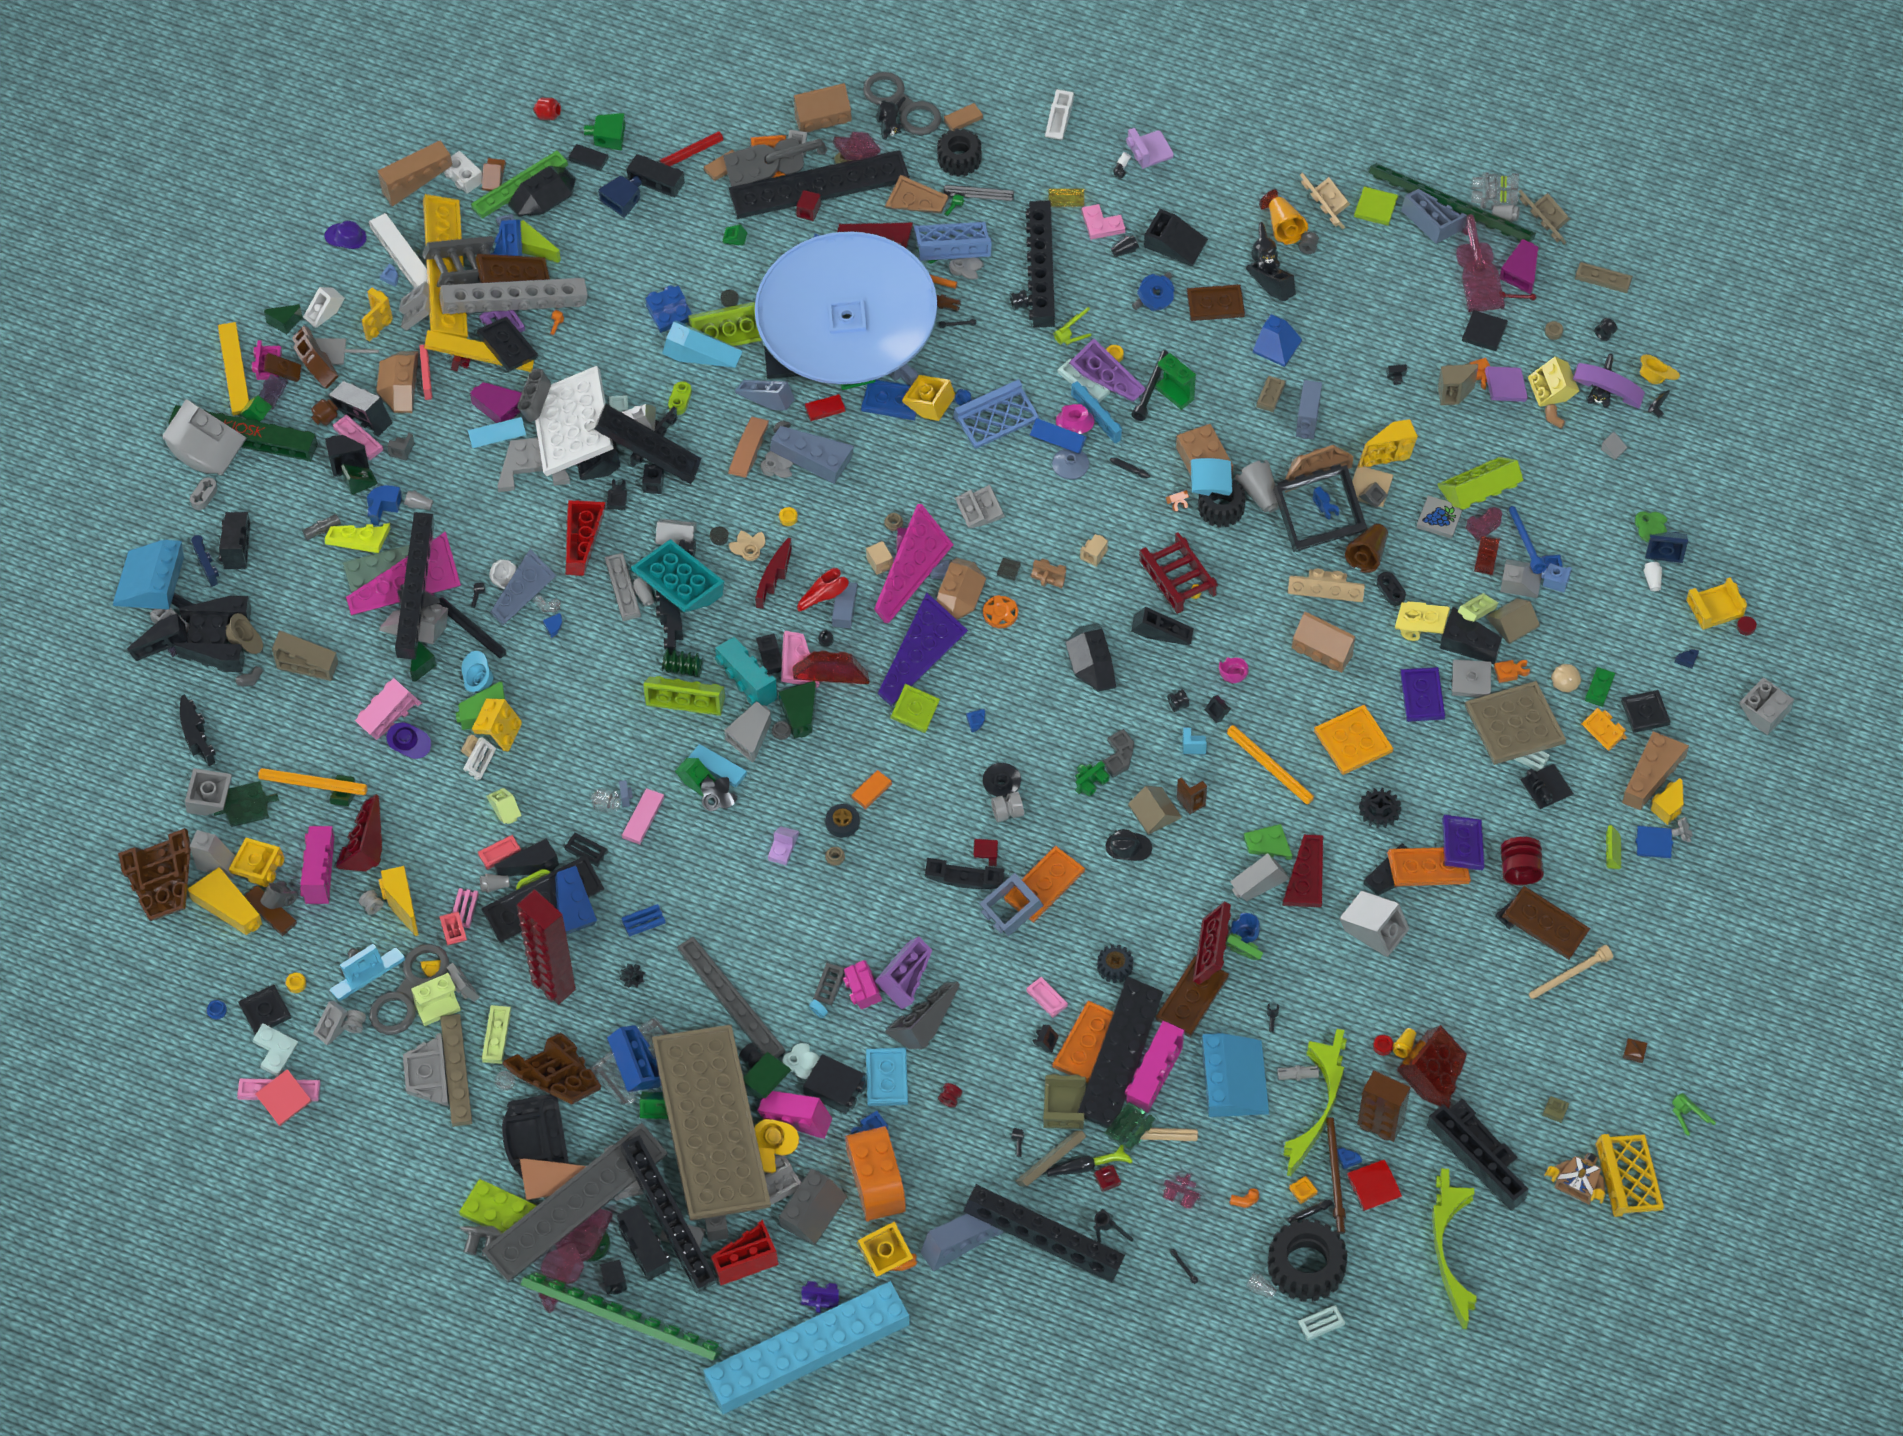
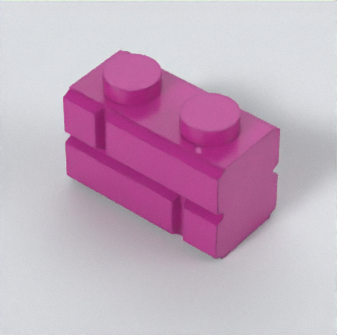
(863, 985)

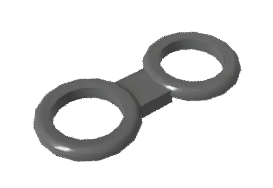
(906, 107)
(404, 991)

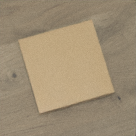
(1366, 476)

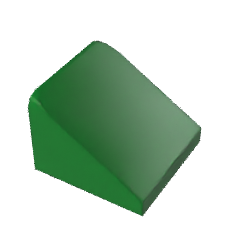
(735, 235)

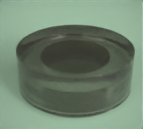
(729, 298)
(719, 536)

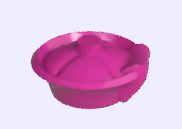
(1075, 418)

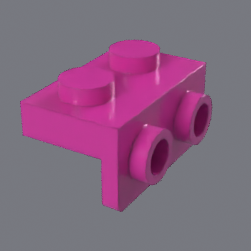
(260, 353)

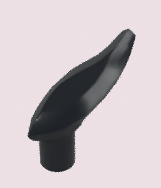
(1654, 407)

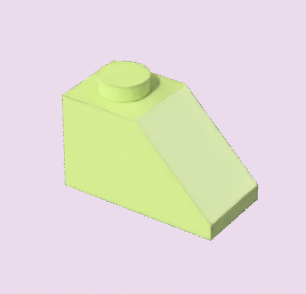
(504, 806)

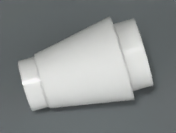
(1653, 575)

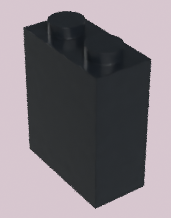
(835, 1084)

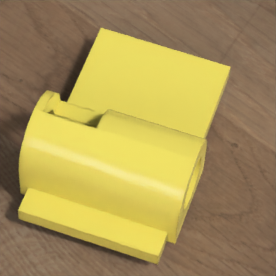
(1419, 617)

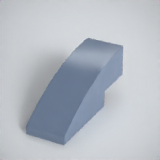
(844, 607)

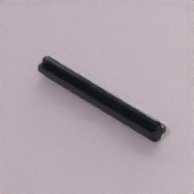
(473, 629)

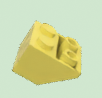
(1553, 382)

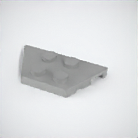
(426, 1071)

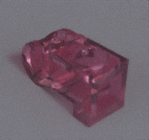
(1485, 524)

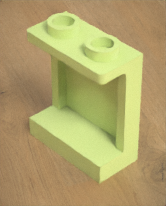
(435, 999)

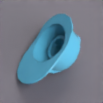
(476, 672)

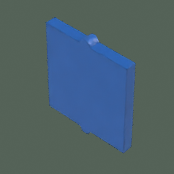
(1654, 842)

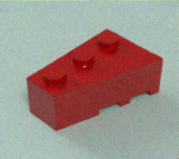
(745, 1256)

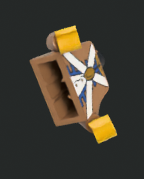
(1579, 1178)

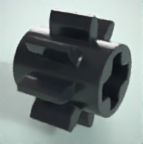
(627, 974)

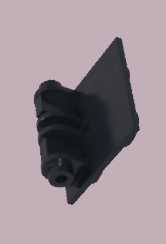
(1546, 786)

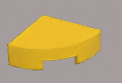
(430, 967)

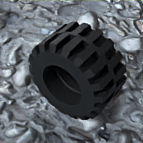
(959, 141)
(1223, 514)

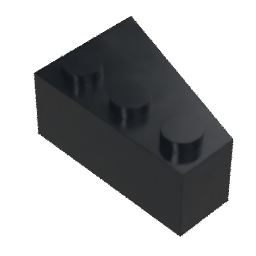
(1470, 638)

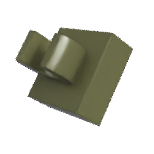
(1555, 1109)

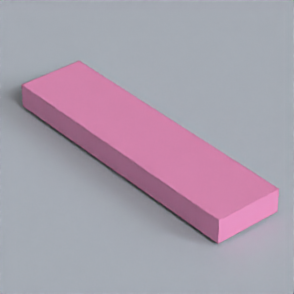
(248, 1088)

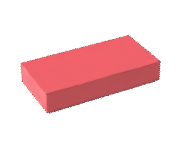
(499, 852)

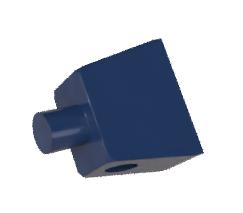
(621, 194)

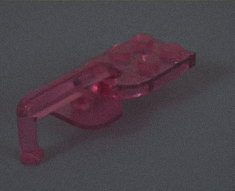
(1479, 275)
(567, 1261)

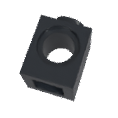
(650, 484)
(613, 1277)

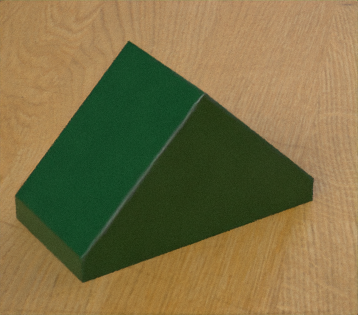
(283, 317)
(358, 478)
(423, 663)

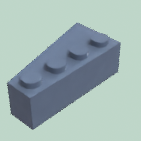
(814, 453)
(955, 1239)

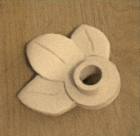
(746, 544)

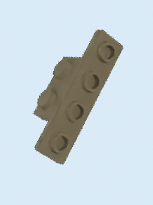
(1550, 212)

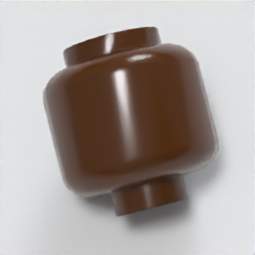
(324, 412)

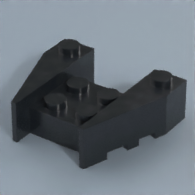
(207, 633)

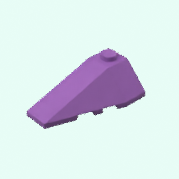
(1102, 368)

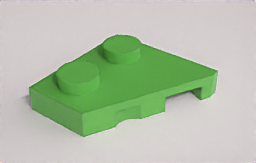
(1268, 840)
(1246, 949)

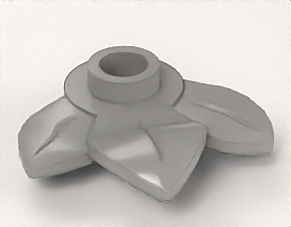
(966, 267)
(776, 466)

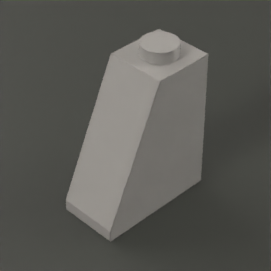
(749, 730)
(211, 853)
(1259, 878)

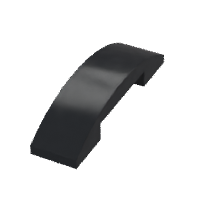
(964, 876)
(1468, 1118)

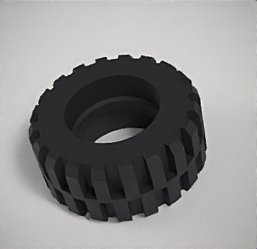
(1313, 1236)

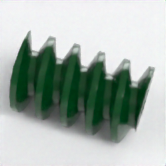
(682, 663)

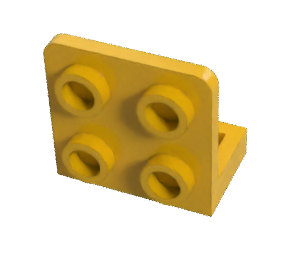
(378, 316)
(499, 721)

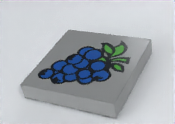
(1439, 517)

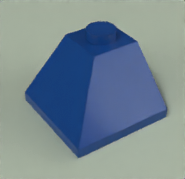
(1277, 341)

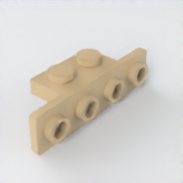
(1330, 197)
(1326, 585)

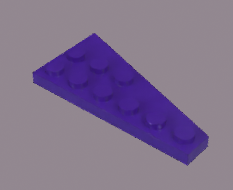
(926, 642)

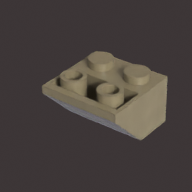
(1456, 383)

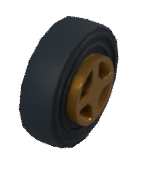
(842, 813)

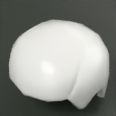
(502, 572)

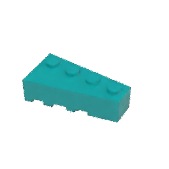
(746, 672)

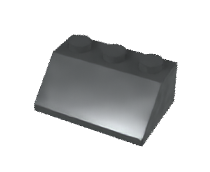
(812, 1207)

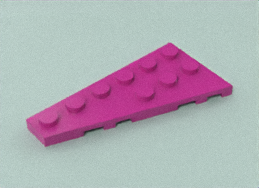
(917, 556)
(382, 590)

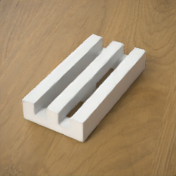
(477, 756)

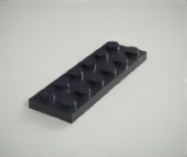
(647, 443)
(503, 912)

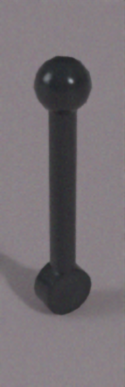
(943, 324)
(1194, 1279)

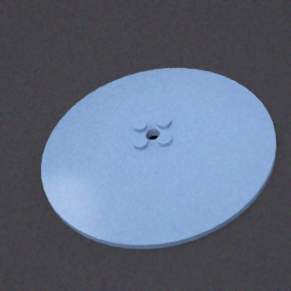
(838, 275)

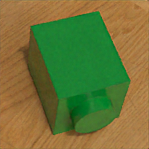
(256, 409)

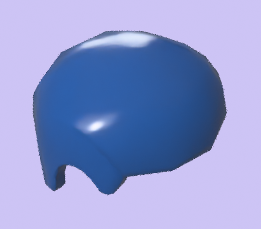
(1246, 927)

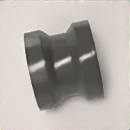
(1308, 242)

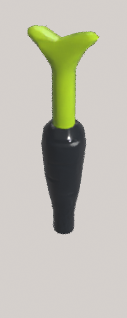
(1087, 1163)

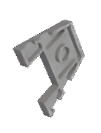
(525, 457)

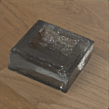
(1008, 569)

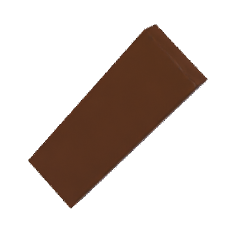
(277, 918)

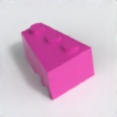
(802, 1112)

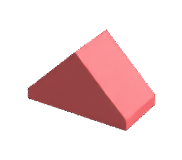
(453, 928)

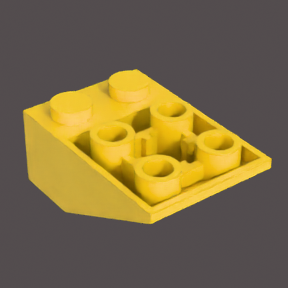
(1390, 445)

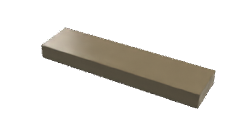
(1051, 1158)

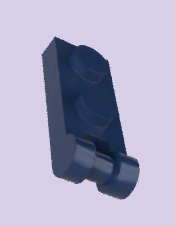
(205, 560)

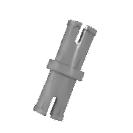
(1298, 1072)

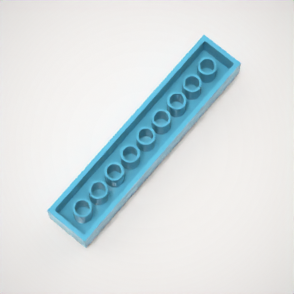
(806, 1347)

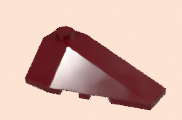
(365, 839)

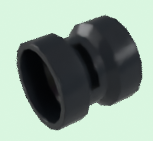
(751, 1054)

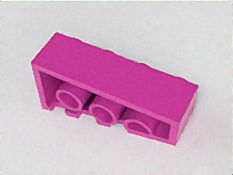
(1155, 1066)

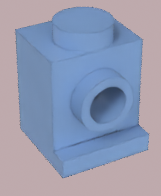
(1556, 577)

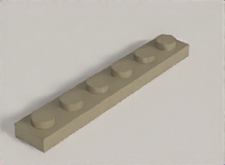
(456, 1070)

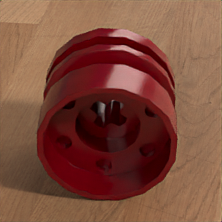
(1522, 861)

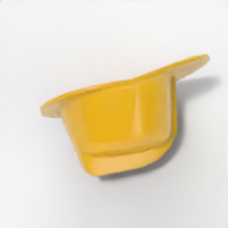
(1656, 371)
(777, 1136)

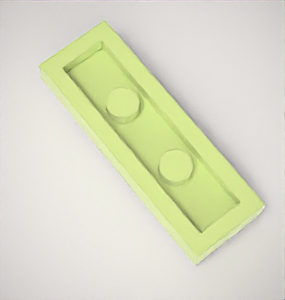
(1477, 607)
(496, 1034)

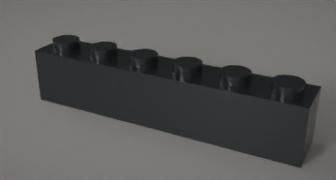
(1477, 1157)

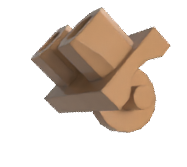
(1048, 574)

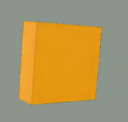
(1303, 1189)

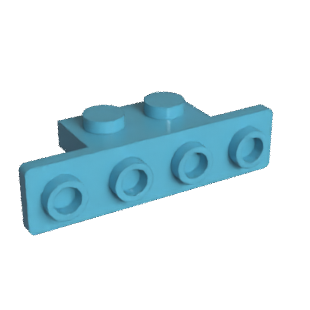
(365, 968)

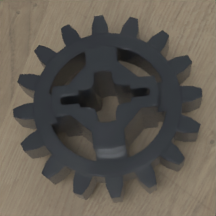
(1380, 808)

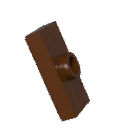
(282, 367)

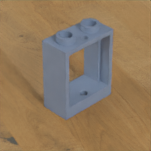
(1308, 409)
(1022, 916)

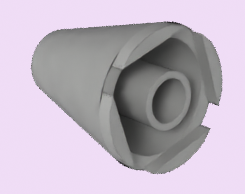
(1259, 485)

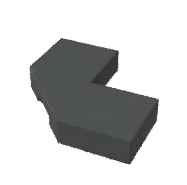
(1121, 759)

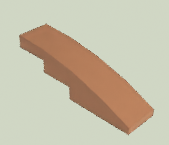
(748, 447)

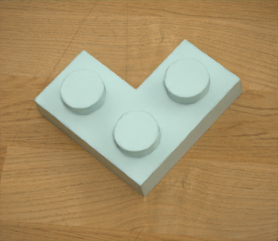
(279, 1048)

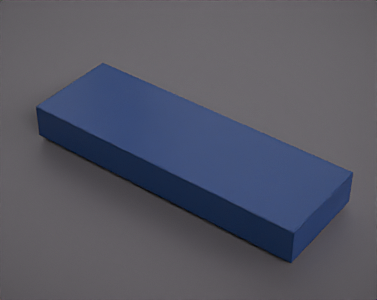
(1058, 436)

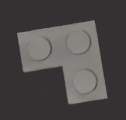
(462, 983)

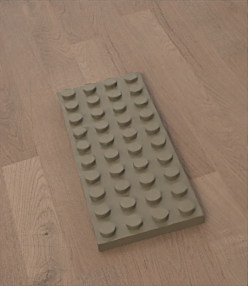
(711, 1122)

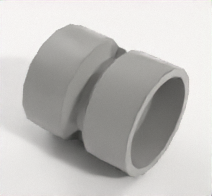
(1007, 807)

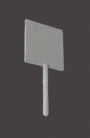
(336, 349)

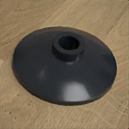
(1001, 773)

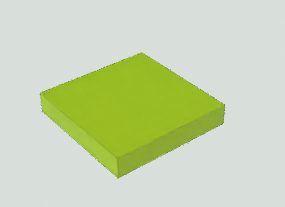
(1376, 206)
(915, 708)

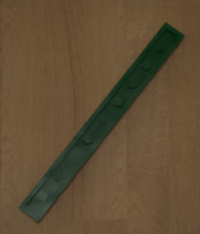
(1490, 220)

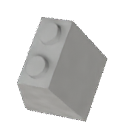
(1375, 922)

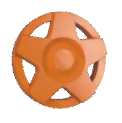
(1000, 611)

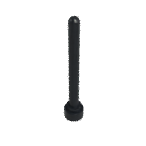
(1140, 411)

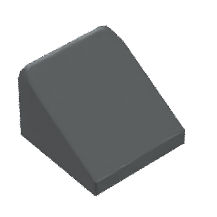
(1373, 495)

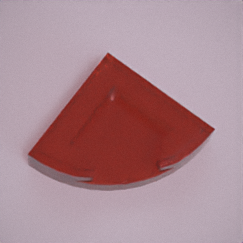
(1267, 198)

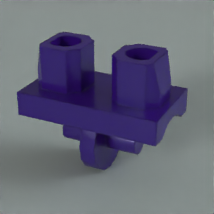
(820, 1297)

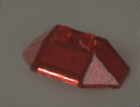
(830, 668)

